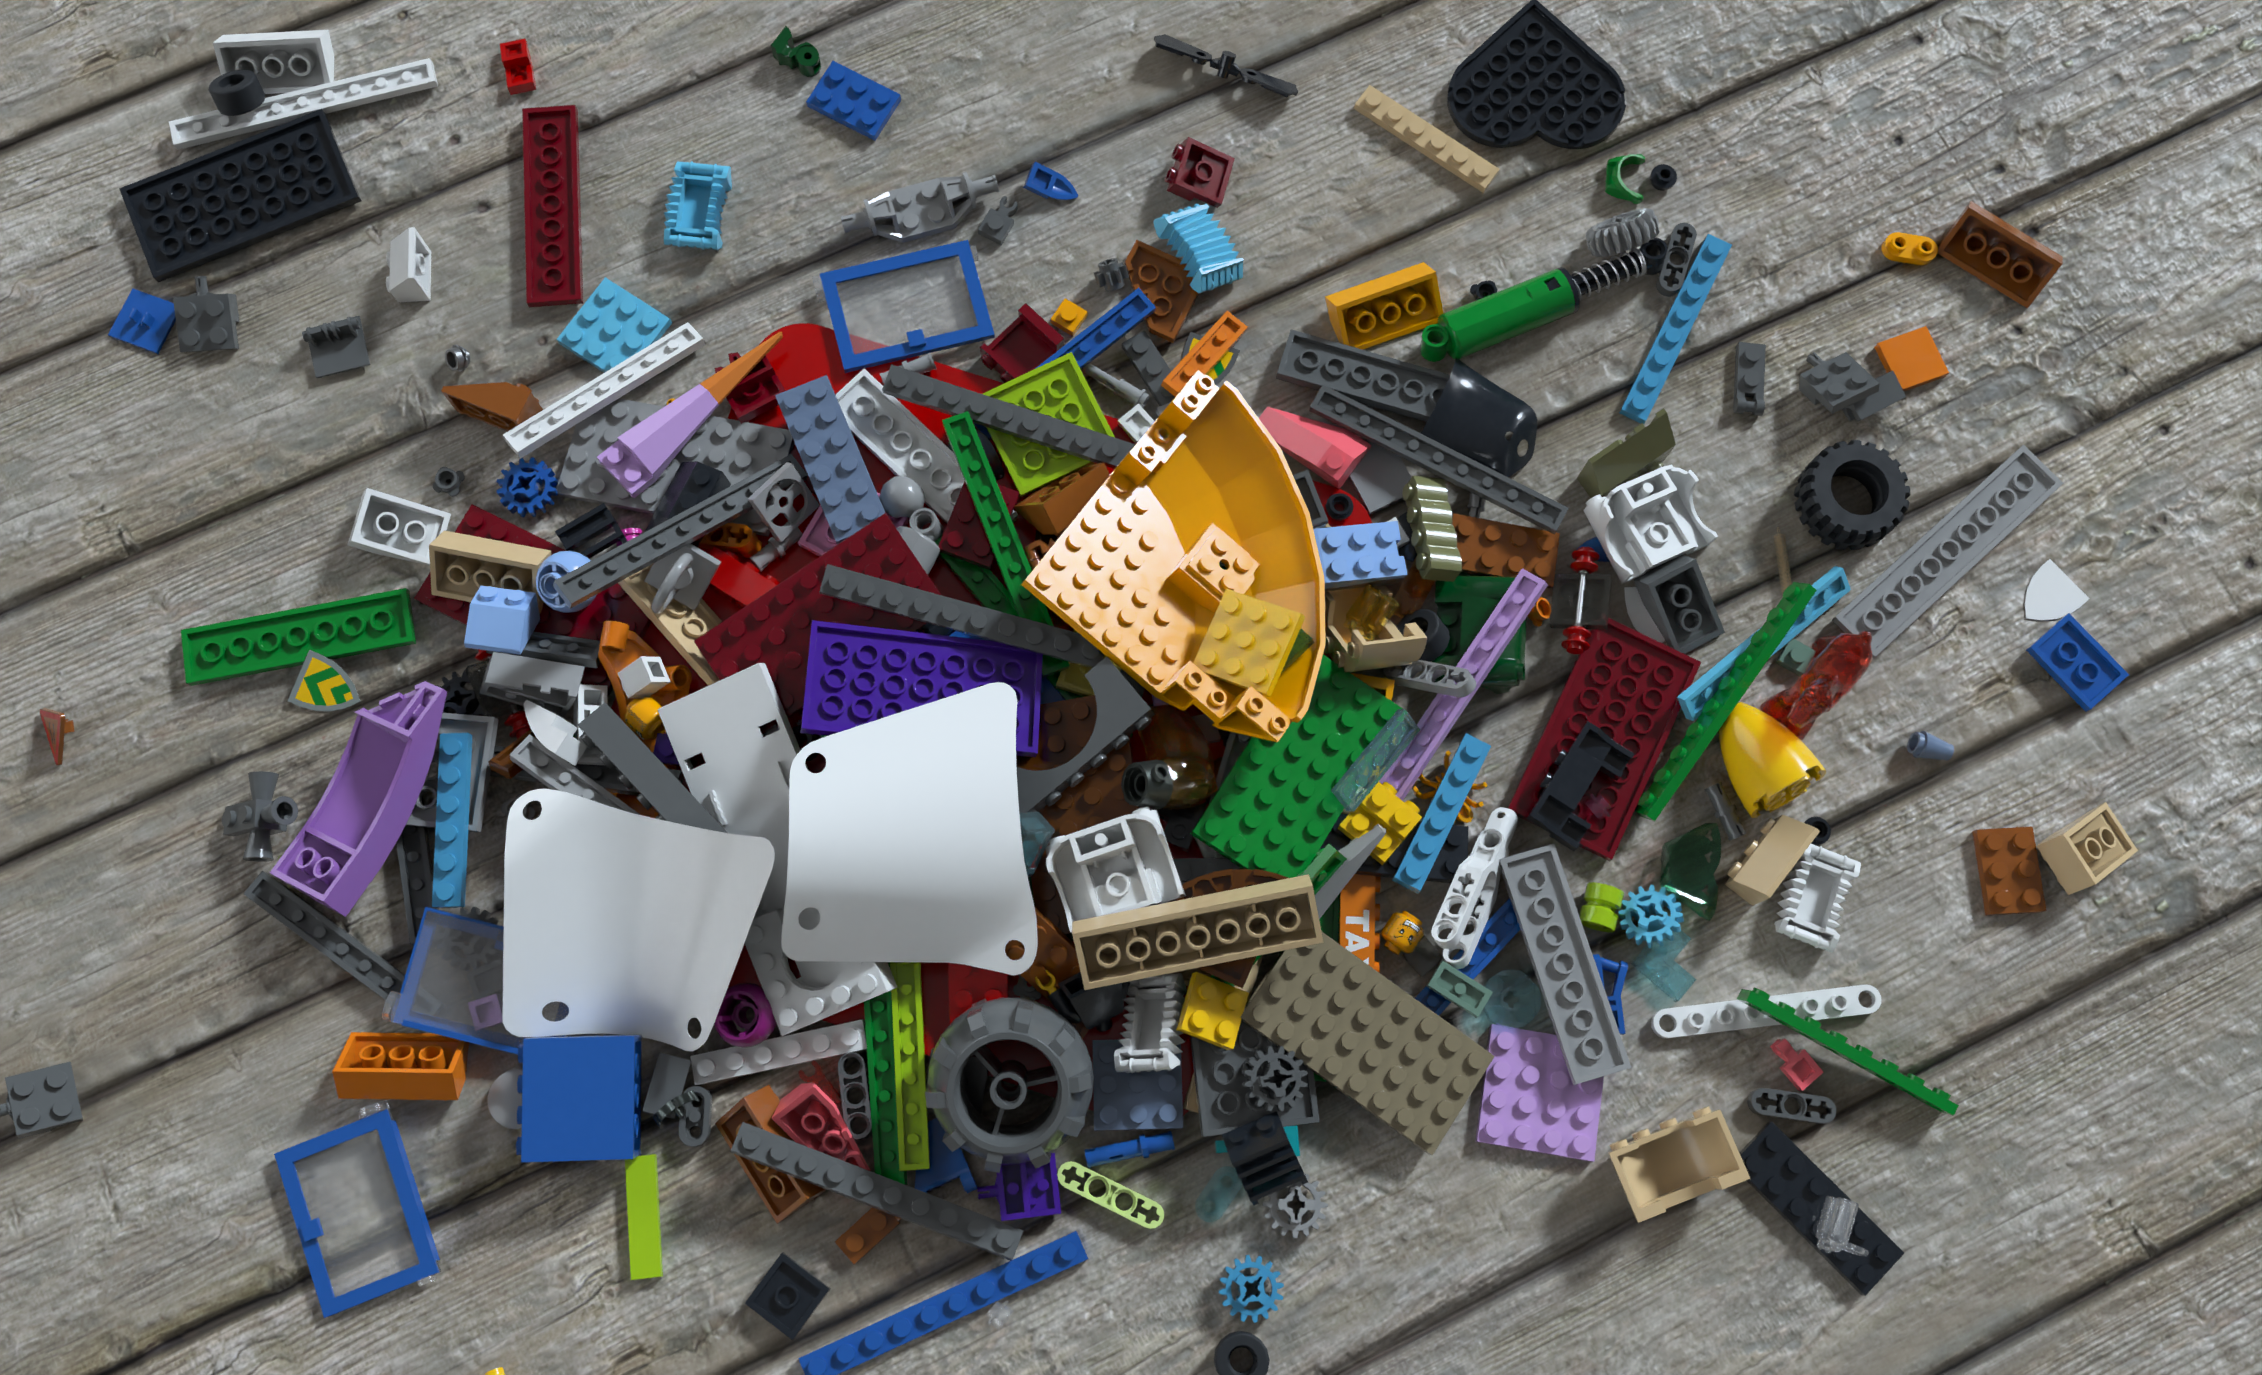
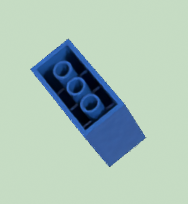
(580, 1098)

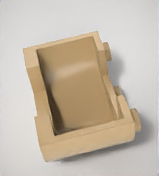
(1353, 651)
(1677, 1162)

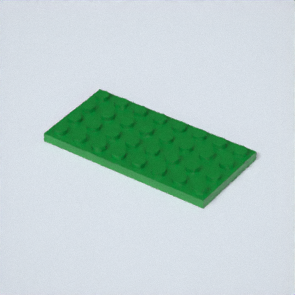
(1279, 794)

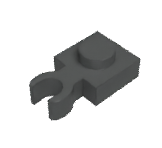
(998, 223)

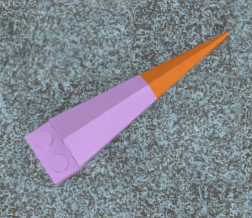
(652, 444)

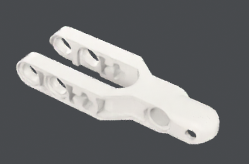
(1485, 873)

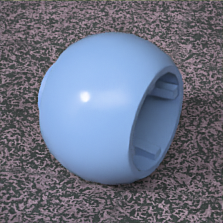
(554, 568)

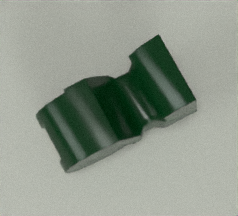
(802, 56)

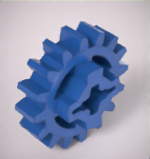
(515, 494)

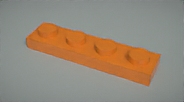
(1206, 352)

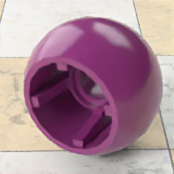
(755, 1031)

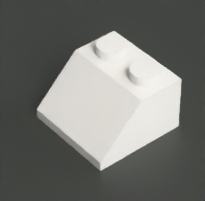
(409, 267)

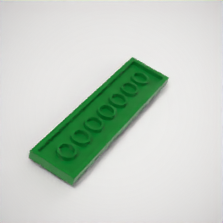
(286, 636)

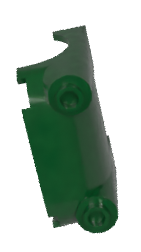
(1464, 611)

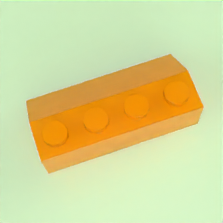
(1386, 307)

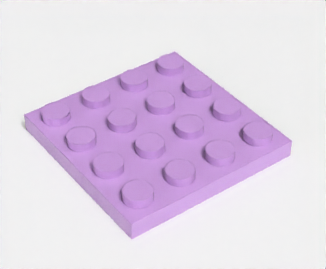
(1532, 1100)

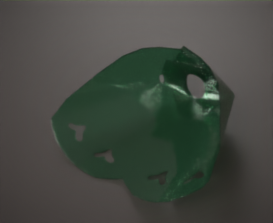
(1687, 870)

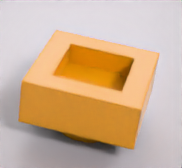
(1069, 317)

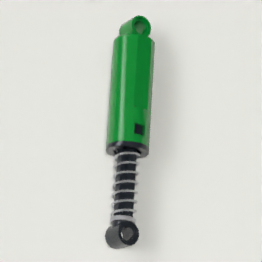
(1532, 304)

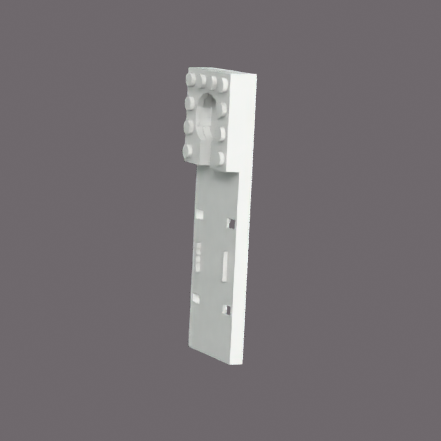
(748, 795)

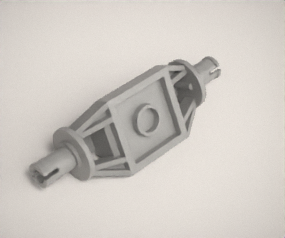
(921, 207)

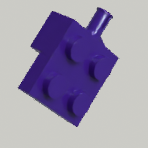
(1025, 1190)

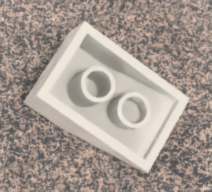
(396, 527)

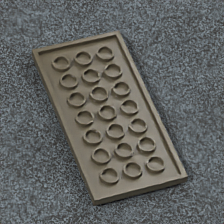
(1368, 1039)

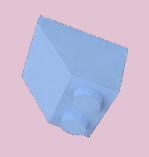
(501, 620)

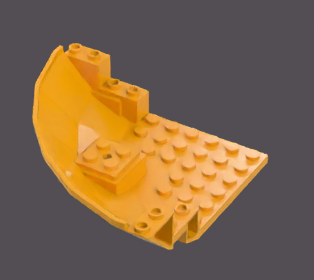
(1147, 548)

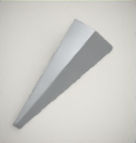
(1356, 854)

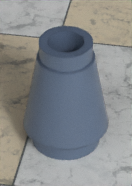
(1927, 746)

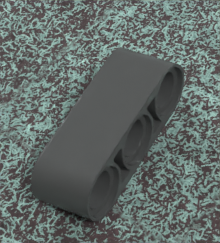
(847, 1084)

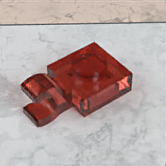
(822, 1082)

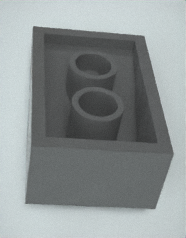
(1680, 603)

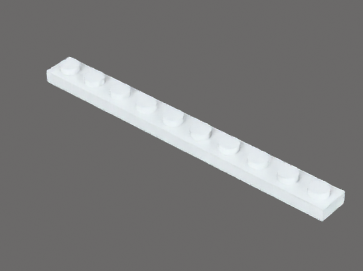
(295, 104)

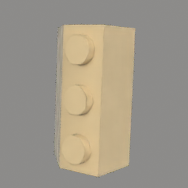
(1770, 858)

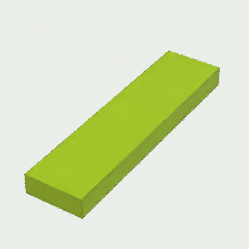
(643, 1217)

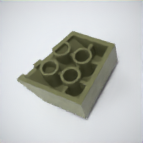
(1627, 460)

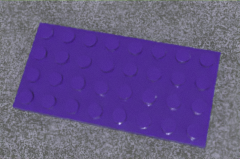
(879, 672)

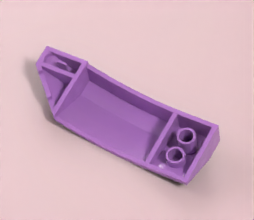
(366, 799)

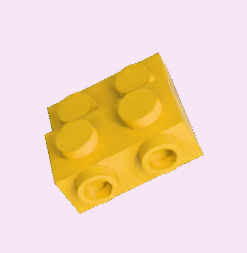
(1387, 810)

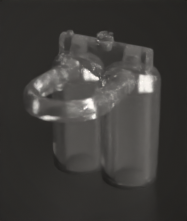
(1836, 1226)

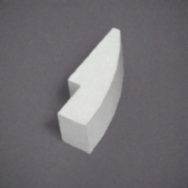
(554, 732)

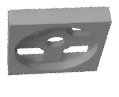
(794, 518)

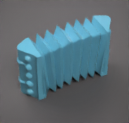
(696, 205)
(1201, 246)

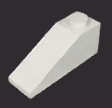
(587, 701)

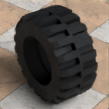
(1875, 472)

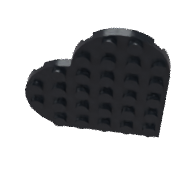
(1536, 82)

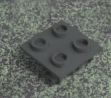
(337, 346)

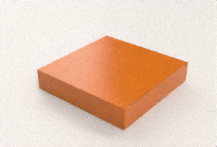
(1912, 358)

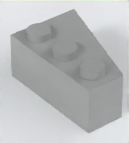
(540, 681)

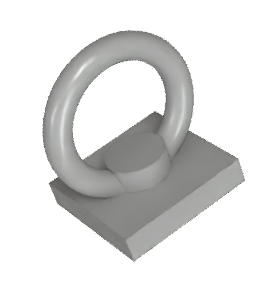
(682, 577)

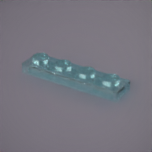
(1375, 760)

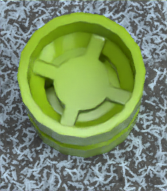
(1600, 907)

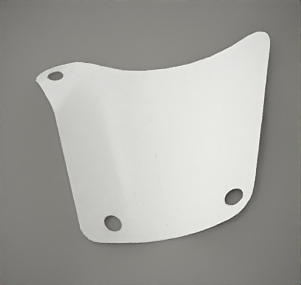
(913, 840)
(622, 919)

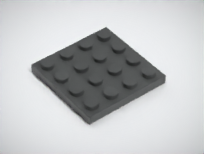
(1220, 1089)

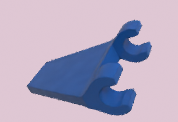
(944, 1164)

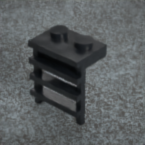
(588, 527)
(1263, 1157)

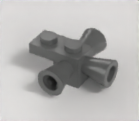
(260, 816)

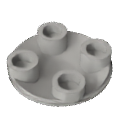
(504, 1099)

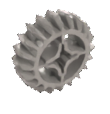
(1622, 232)

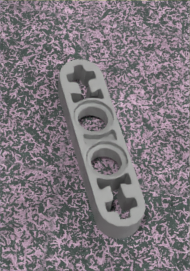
(1431, 671)

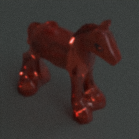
(1831, 676)

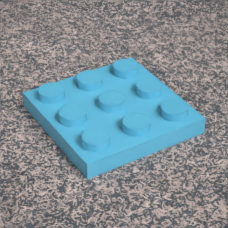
(612, 327)

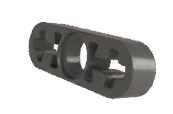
(1684, 251)
(1813, 1100)

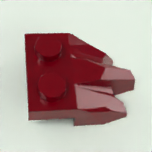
(755, 391)

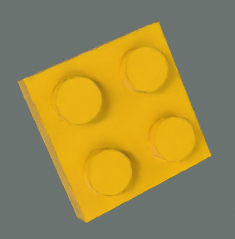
(1212, 1011)

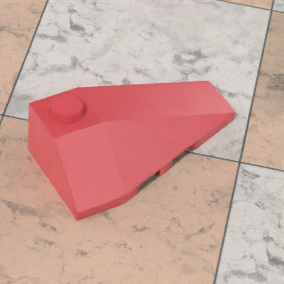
(1316, 445)
(817, 1123)

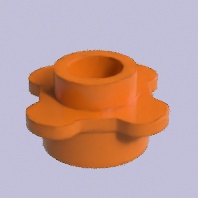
(1540, 611)

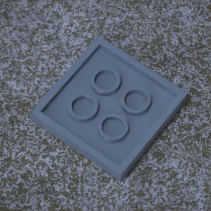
(1136, 1098)

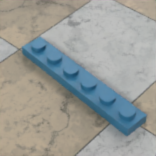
(1441, 813)
(452, 820)

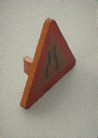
(55, 727)

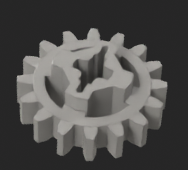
(1295, 1218)

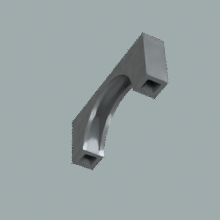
(1118, 716)

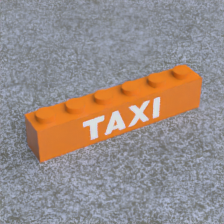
(1358, 918)

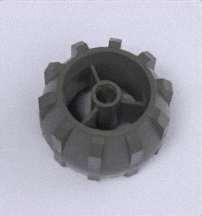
(1026, 1022)

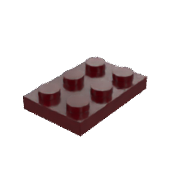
(964, 532)

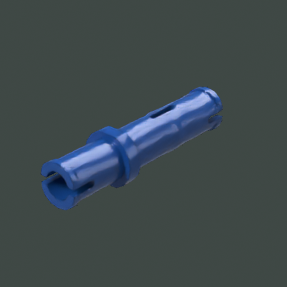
(1129, 1149)

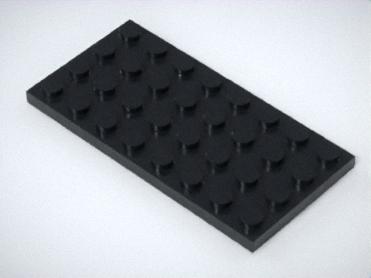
(239, 195)

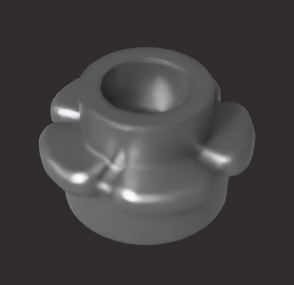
(457, 358)

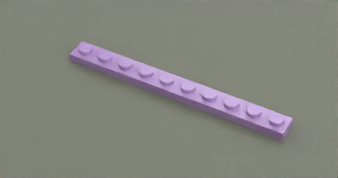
(1479, 661)

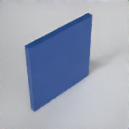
(144, 321)

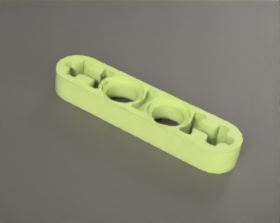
(1112, 1191)

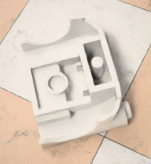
(1648, 521)
(1114, 867)

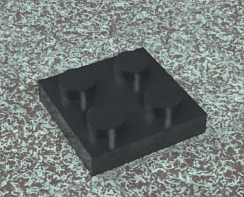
(787, 1296)

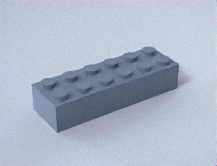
(830, 457)

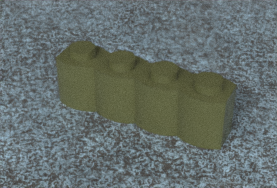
(1432, 529)

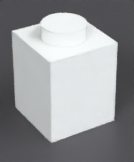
(643, 677)

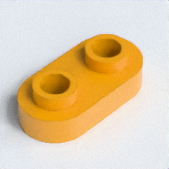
(1911, 249)

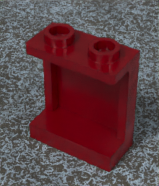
(1021, 345)

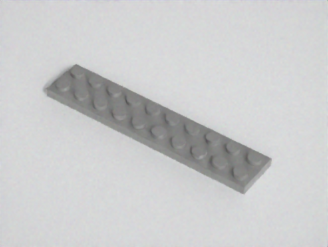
(1949, 549)

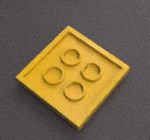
(1248, 642)

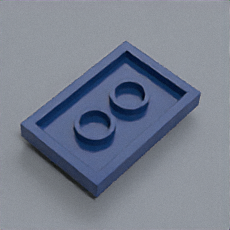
(853, 100)
(2077, 662)

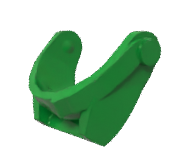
(1614, 184)

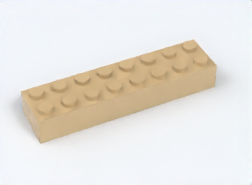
(1197, 932)

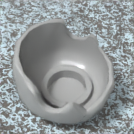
(901, 497)

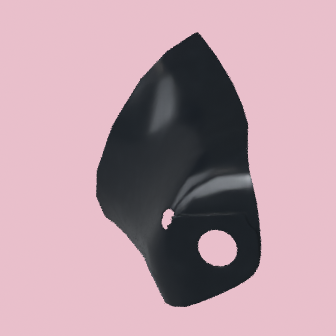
(1475, 418)

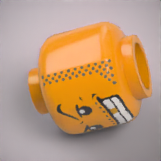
(644, 717)
(1402, 932)

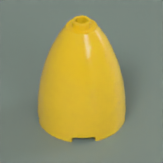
(1765, 760)

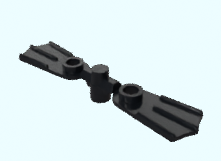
(1225, 65)

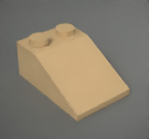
(2087, 849)

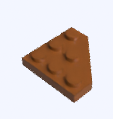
(1165, 285)

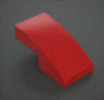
(517, 66)

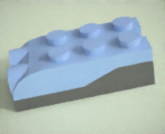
(1360, 555)

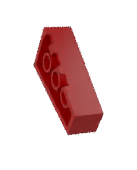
(738, 580)

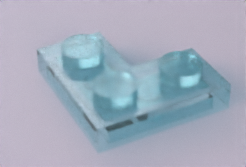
(1661, 969)

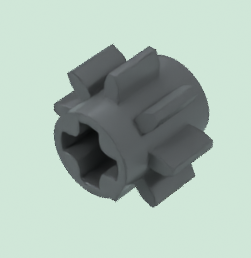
(1111, 274)

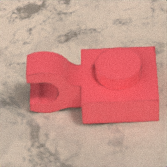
(1798, 1066)

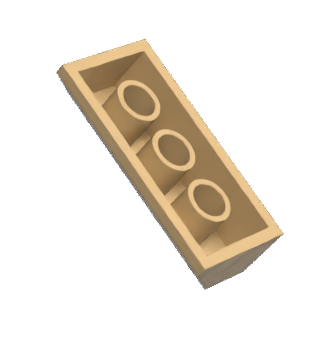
(466, 562)

